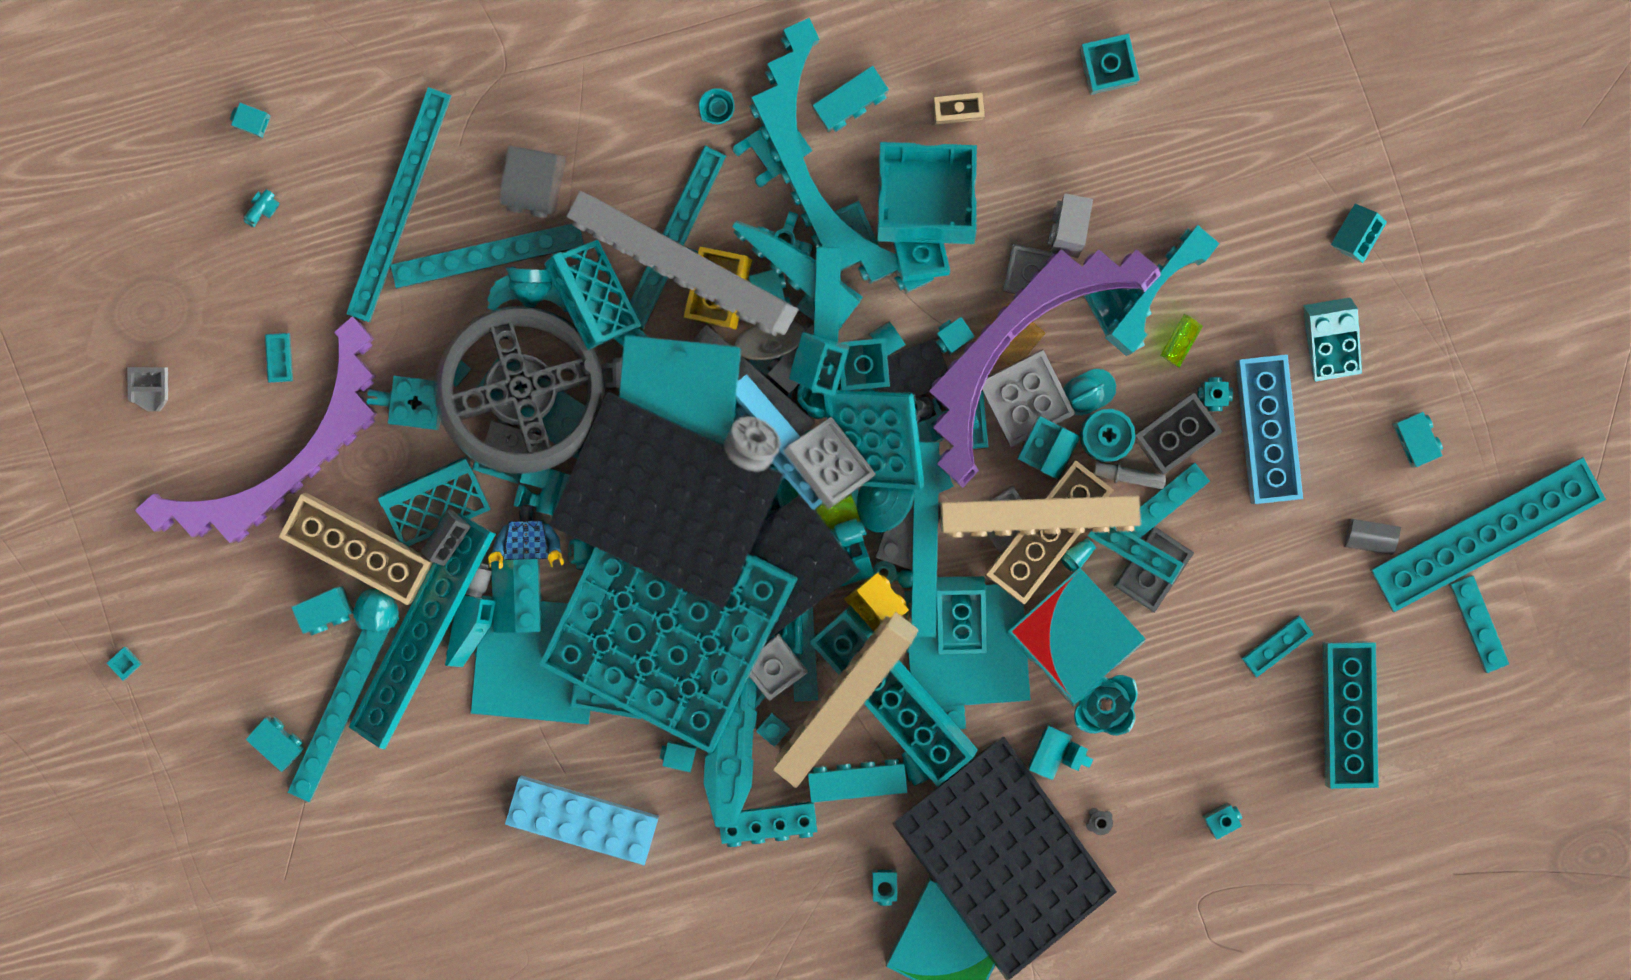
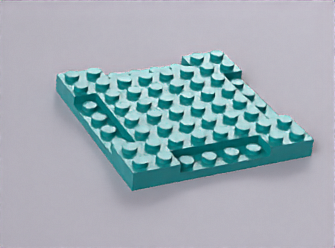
(664, 647)

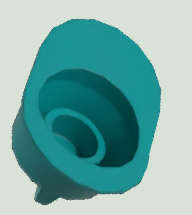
(1090, 391)

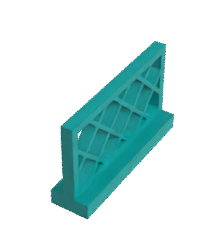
(574, 297)
(424, 483)

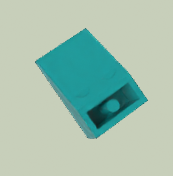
(1333, 338)

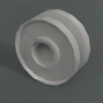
(752, 443)

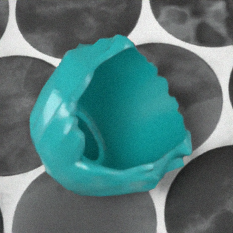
(811, 402)
(375, 611)

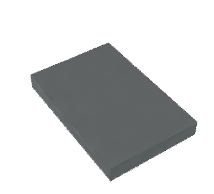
(1145, 586)

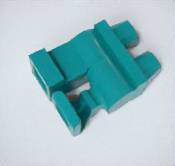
(552, 485)

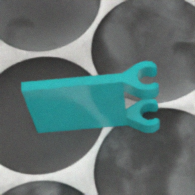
(762, 150)

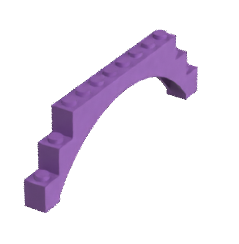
(1053, 285)
(241, 511)

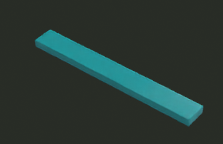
(678, 228)
(926, 544)

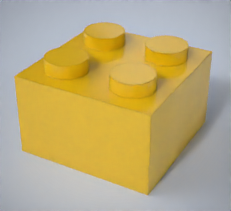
(876, 600)

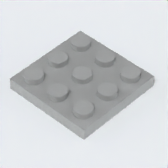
(1023, 394)
(829, 462)

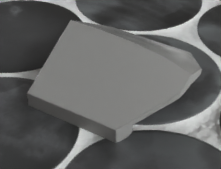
(148, 387)

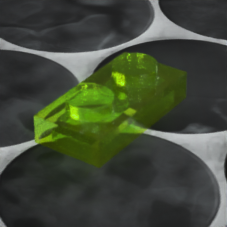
(1181, 340)

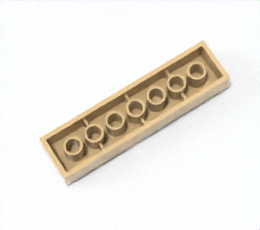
(1040, 514)
(844, 698)

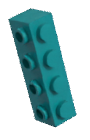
(771, 822)

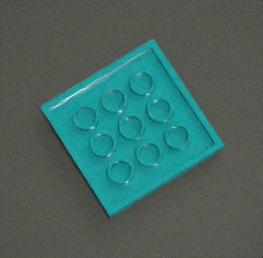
(883, 433)

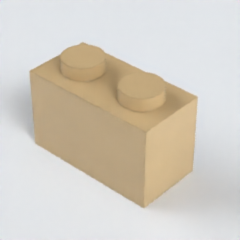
(958, 108)

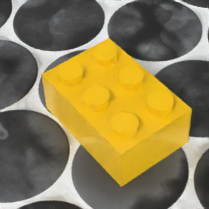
(705, 310)

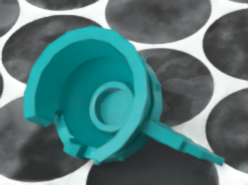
(526, 286)

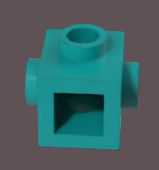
(1205, 394)

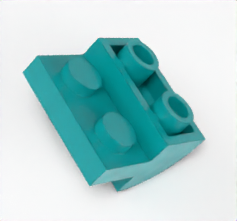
(1048, 447)

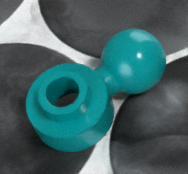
(904, 577)

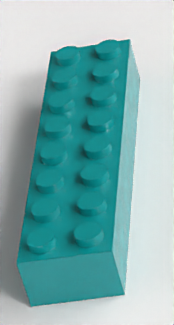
(899, 702)

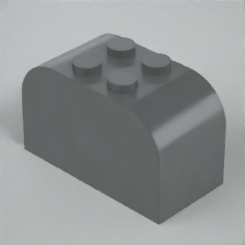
(531, 181)

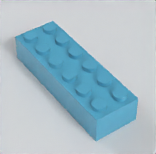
(1269, 429)
(582, 820)

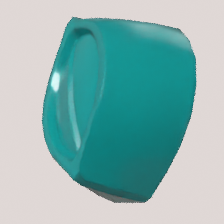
(716, 106)

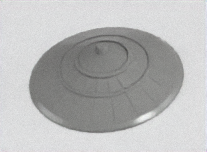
(762, 345)

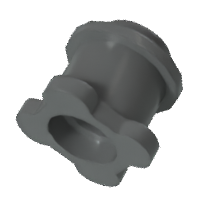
(923, 407)
(1096, 815)

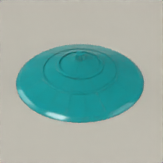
(883, 507)

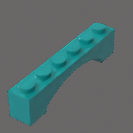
(1128, 331)

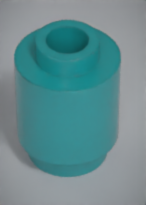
(849, 532)

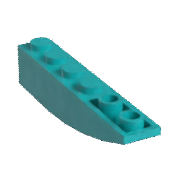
(794, 263)

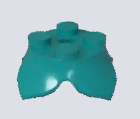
(1121, 716)

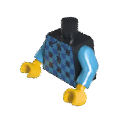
(526, 540)

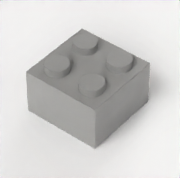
(1071, 225)

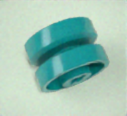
(1121, 432)

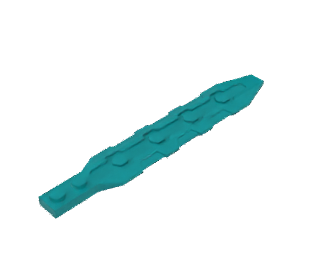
(730, 766)

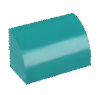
(1359, 232)
(1049, 752)

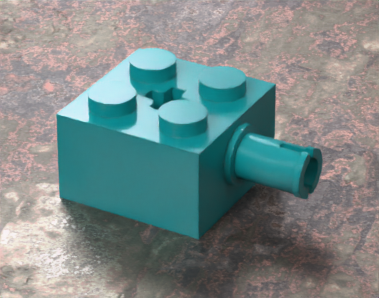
(399, 403)

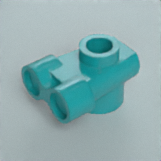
(263, 204)

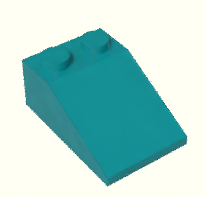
(961, 615)

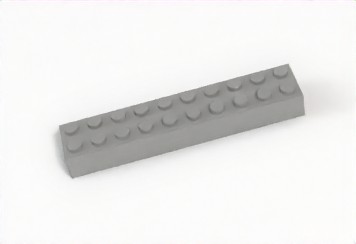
(686, 265)

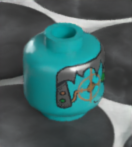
(579, 553)

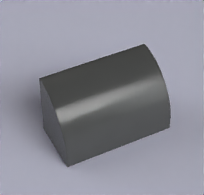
(1372, 536)
(445, 538)

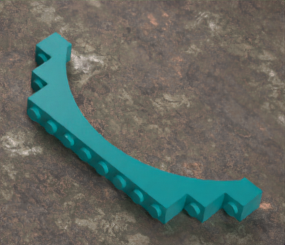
(778, 119)

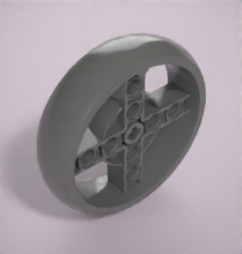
(501, 325)

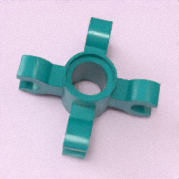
(788, 229)

